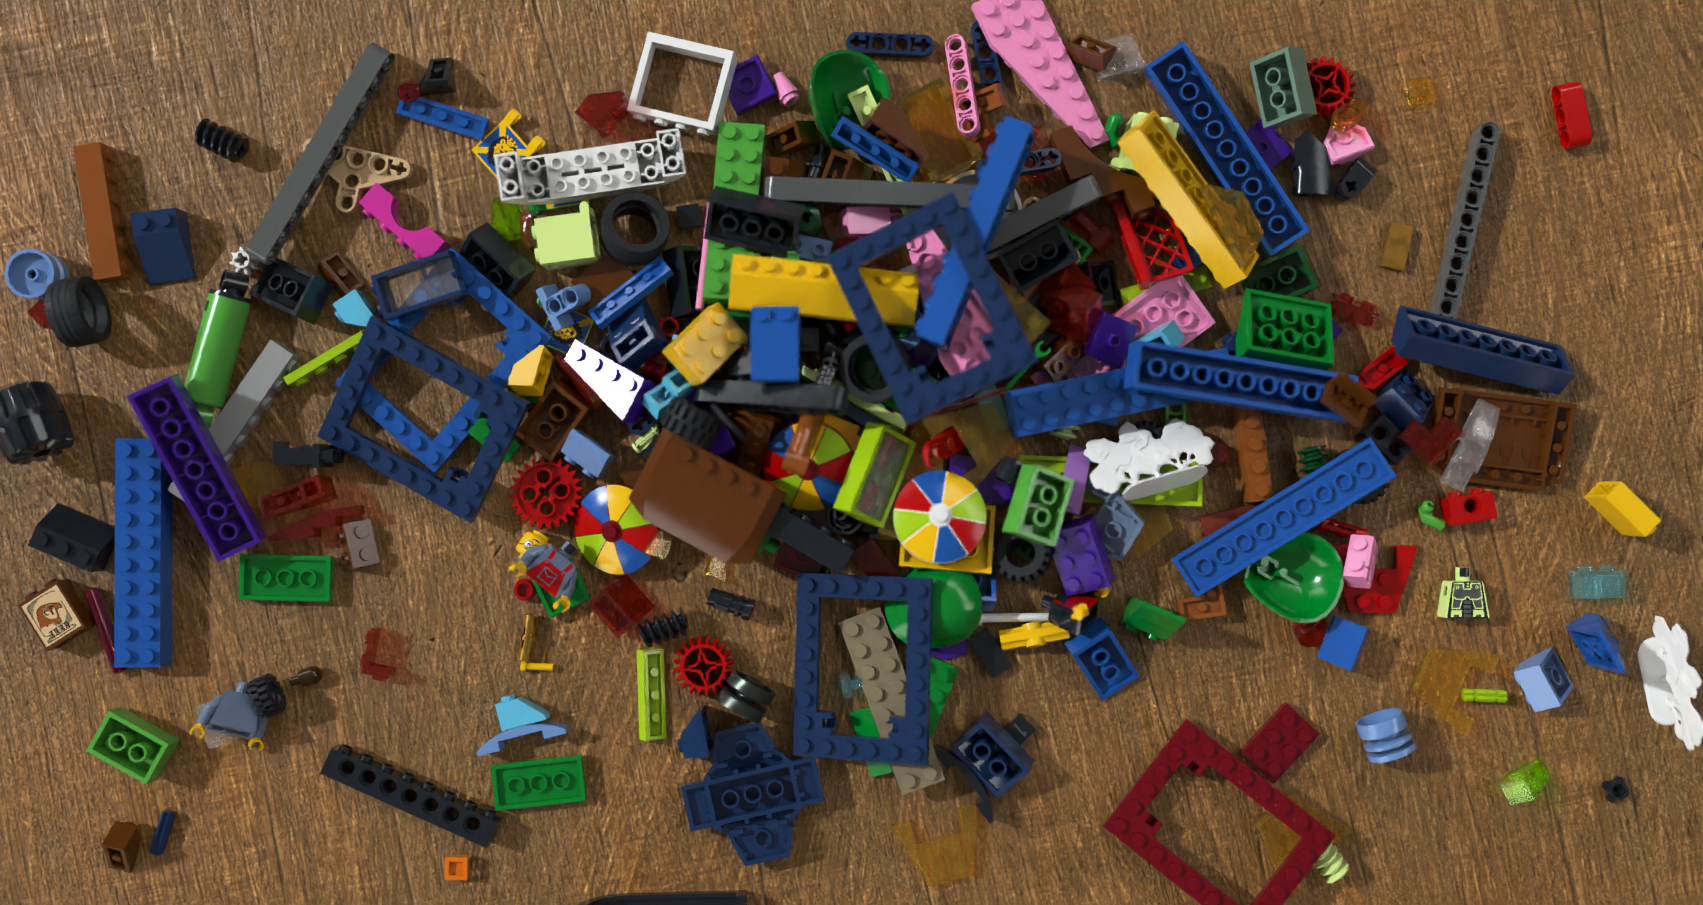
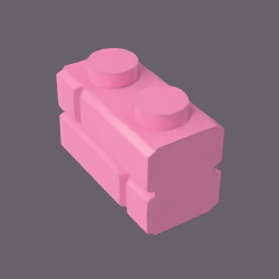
(1360, 561)

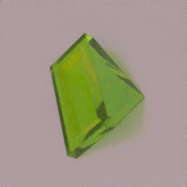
(505, 219)

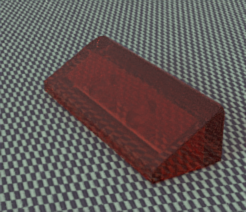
(576, 381)

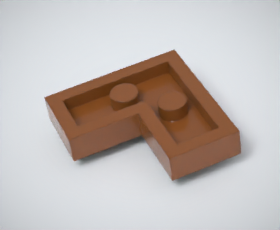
(987, 101)
(1204, 606)

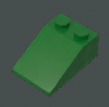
(1151, 619)

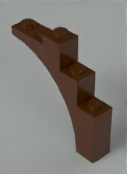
(1080, 163)

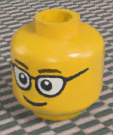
(531, 540)

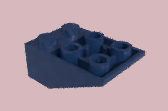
(636, 335)

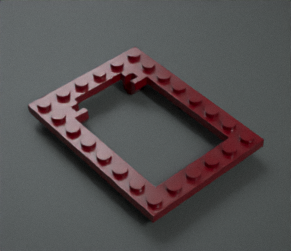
(1197, 751)

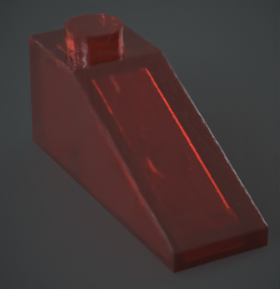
(298, 496)

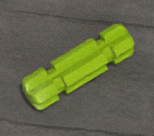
(1484, 695)

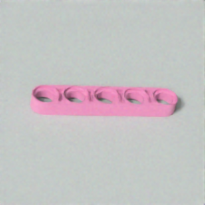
(968, 93)

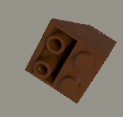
(846, 167)

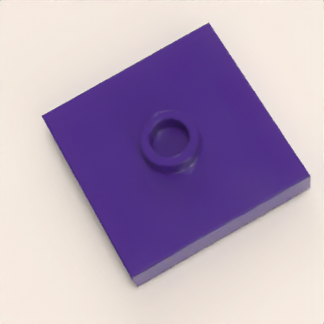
(750, 86)
(1268, 144)
(1110, 339)

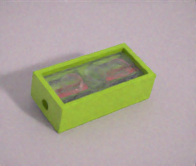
(874, 474)

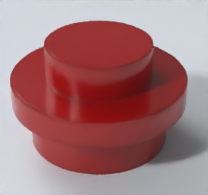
(525, 589)

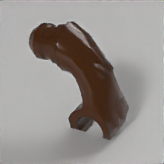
(526, 221)

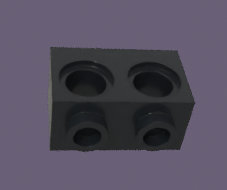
(1388, 435)

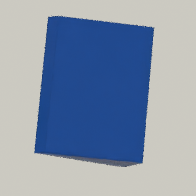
(1343, 643)

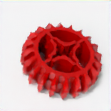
(1340, 95)
(715, 663)

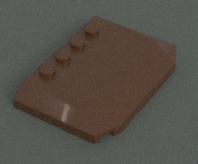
(1528, 441)
(706, 499)

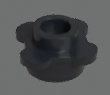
(1620, 793)

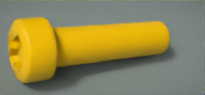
(536, 666)

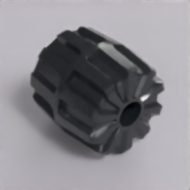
(33, 423)

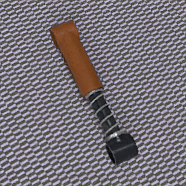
(808, 427)

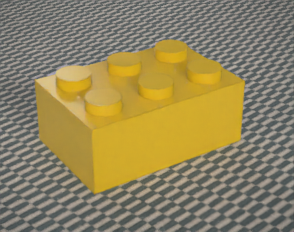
(705, 344)

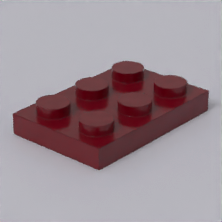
(1279, 742)

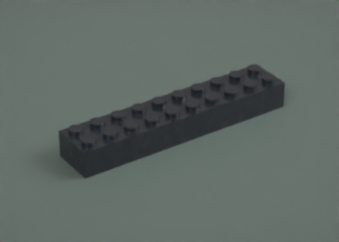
(804, 535)

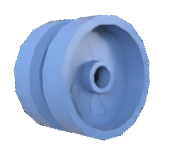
(31, 272)

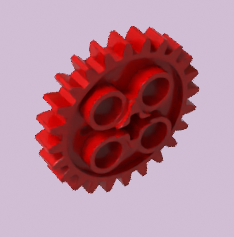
(531, 480)

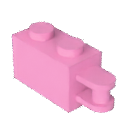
(865, 220)

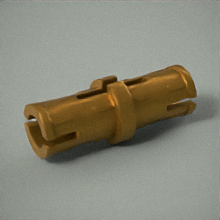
(528, 637)

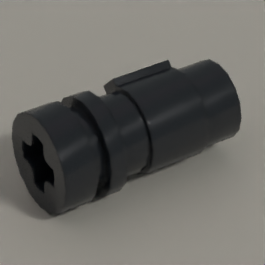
(731, 603)

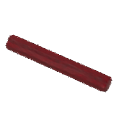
(103, 625)

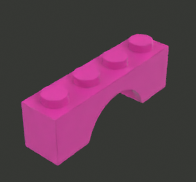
(384, 206)

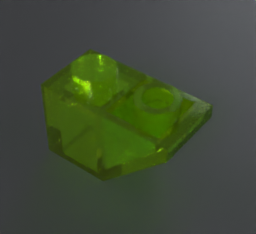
(1525, 782)

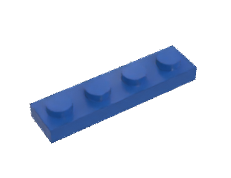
(445, 117)
(630, 292)

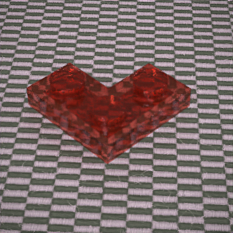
(1431, 444)

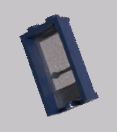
(419, 285)

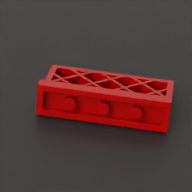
(1135, 250)

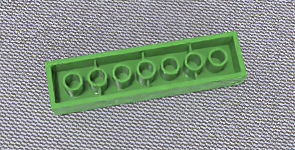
(738, 168)

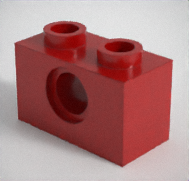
(1482, 506)

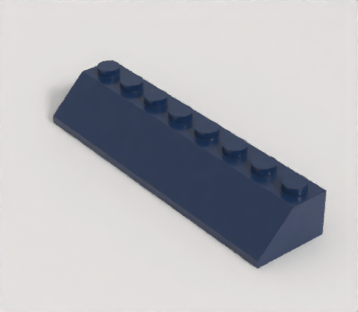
(1481, 350)

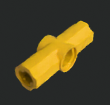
(1031, 635)

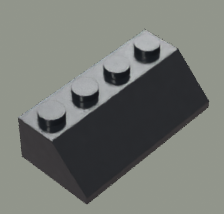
(753, 221)

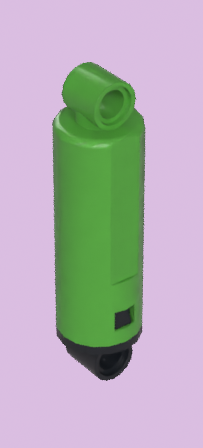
(218, 343)

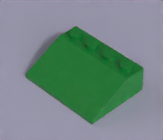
(1285, 330)

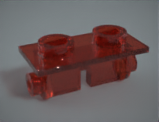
(1362, 311)

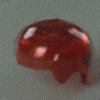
(1310, 633)

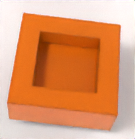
(456, 867)

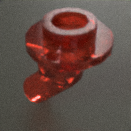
(408, 91)

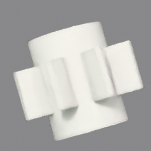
(240, 257)

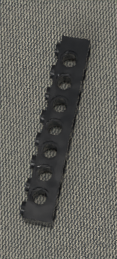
(336, 769)

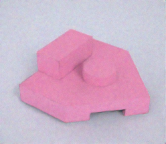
(1347, 145)

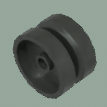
(746, 696)

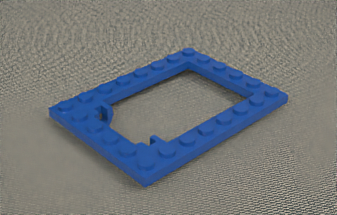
(522, 337)

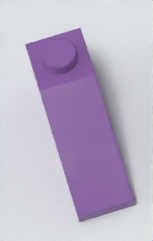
(1077, 469)

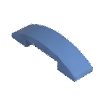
(548, 728)

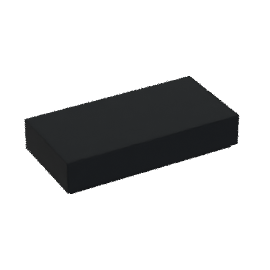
(990, 652)

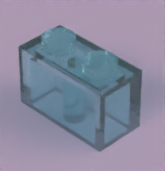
(1597, 584)

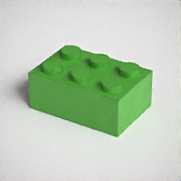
(1038, 505)
(133, 745)

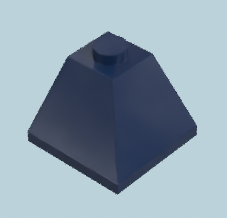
(696, 737)

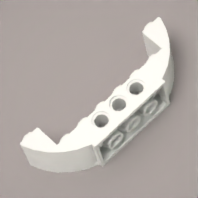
(591, 171)

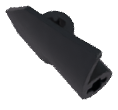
(1310, 167)

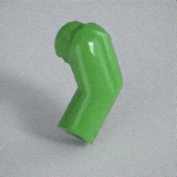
(1427, 517)

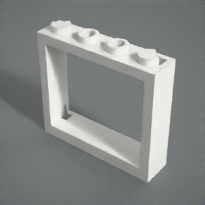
(693, 49)

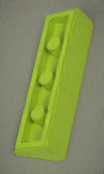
(651, 694)

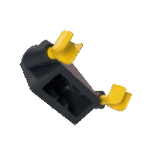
(1075, 611)

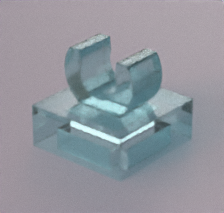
(848, 684)

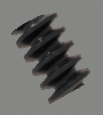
(221, 141)
(664, 628)

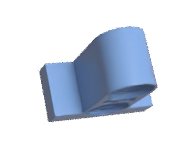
(560, 303)

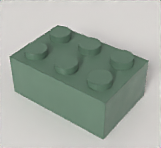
(1283, 88)

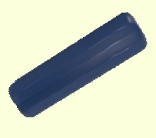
(162, 832)

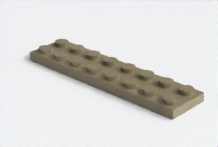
(885, 688)

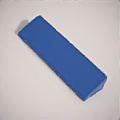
(875, 150)

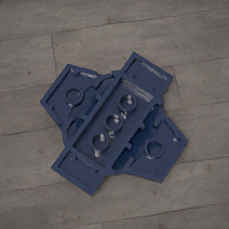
(752, 793)

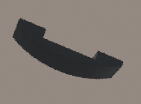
(948, 759)

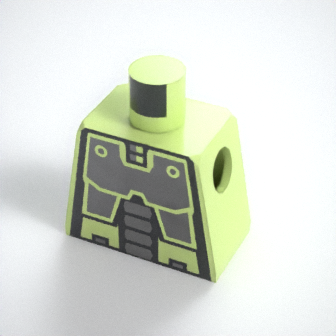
(1462, 597)

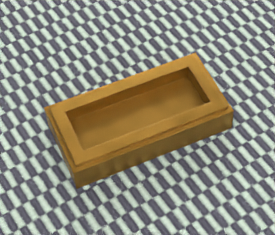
(1396, 246)

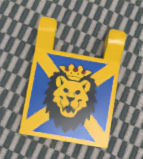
(505, 140)

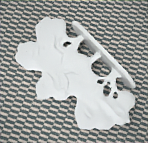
(1141, 453)
(1671, 682)

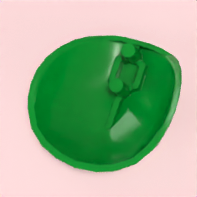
(833, 79)
(1298, 579)
(954, 607)

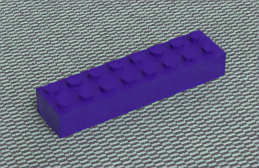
(197, 467)

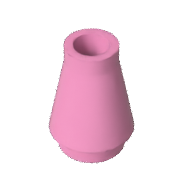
(786, 91)

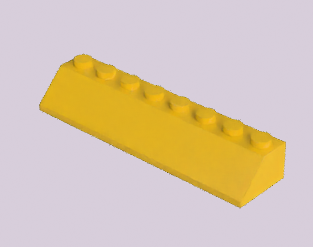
(1177, 186)
(816, 291)

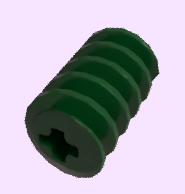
(814, 226)
(1312, 458)

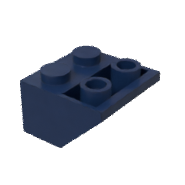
(1404, 400)

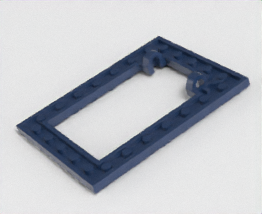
(1005, 345)
(496, 404)
(910, 733)

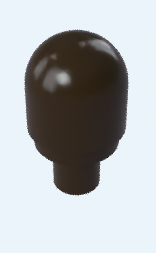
(307, 676)

